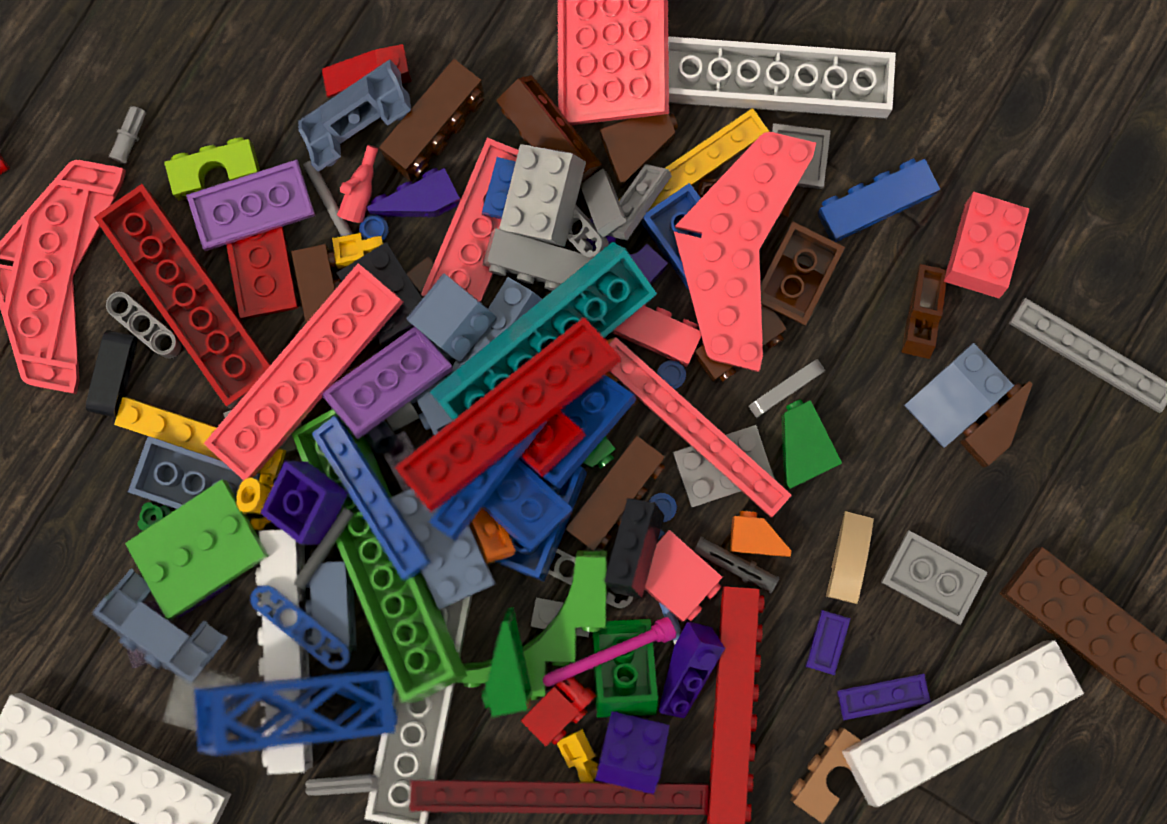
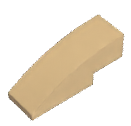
(850, 558)

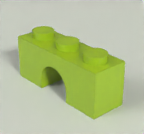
(188, 171)

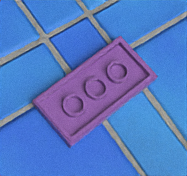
(250, 205)
(387, 381)

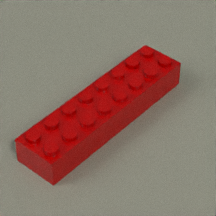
(184, 294)

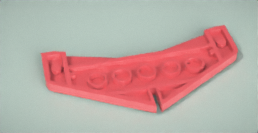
(725, 261)
(40, 287)

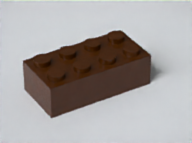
(433, 120)

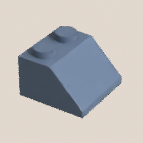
(451, 317)

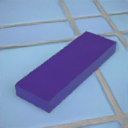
(883, 696)

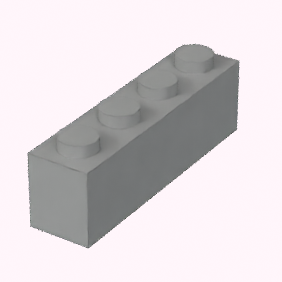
(531, 259)

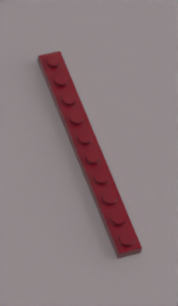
(555, 797)

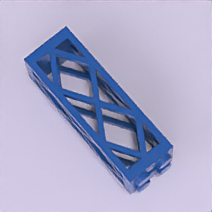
(373, 698)

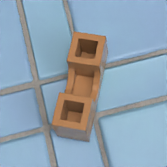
(812, 792)

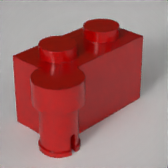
(556, 710)

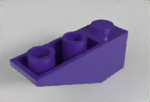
(424, 198)
(689, 668)

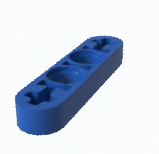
(302, 624)

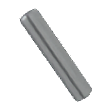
(342, 785)

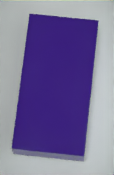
(827, 642)

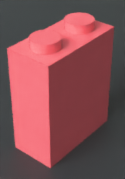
(680, 578)

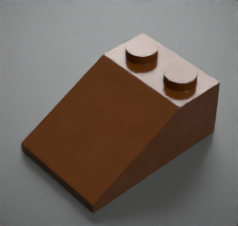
(799, 273)

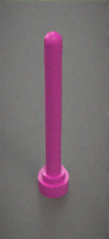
(661, 631)

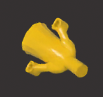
(252, 497)

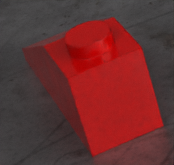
(345, 73)

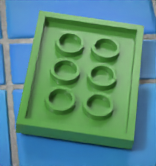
(196, 549)

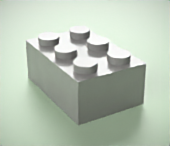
(543, 194)

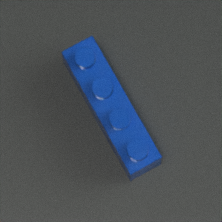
(878, 200)

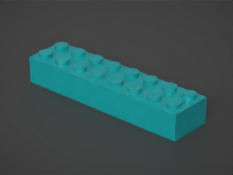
(601, 291)

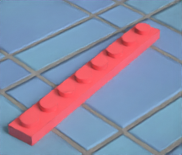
(698, 431)

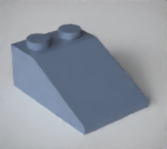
(958, 395)

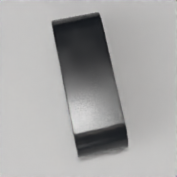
(111, 373)

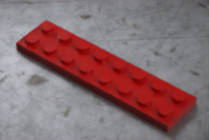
(508, 414)

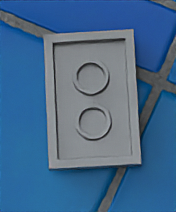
(705, 482)
(934, 577)

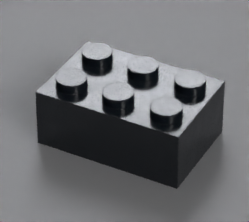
(387, 269)

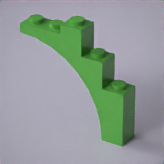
(558, 641)

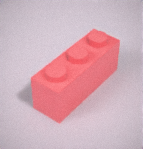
(661, 333)

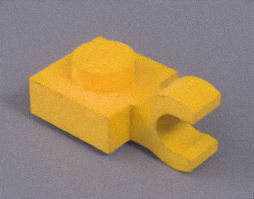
(352, 247)
(578, 753)

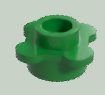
(149, 510)

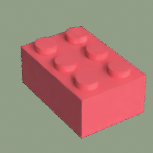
(986, 245)

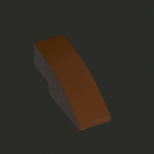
(925, 312)

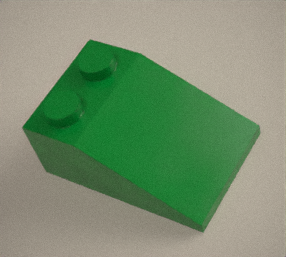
(508, 681)
(627, 681)

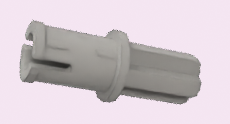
(127, 135)

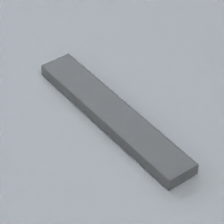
(1091, 354)

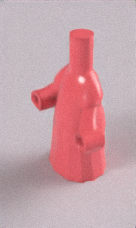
(358, 189)

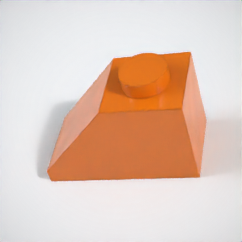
(755, 536)

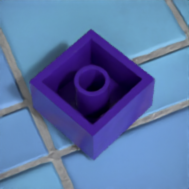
(304, 502)
(632, 752)

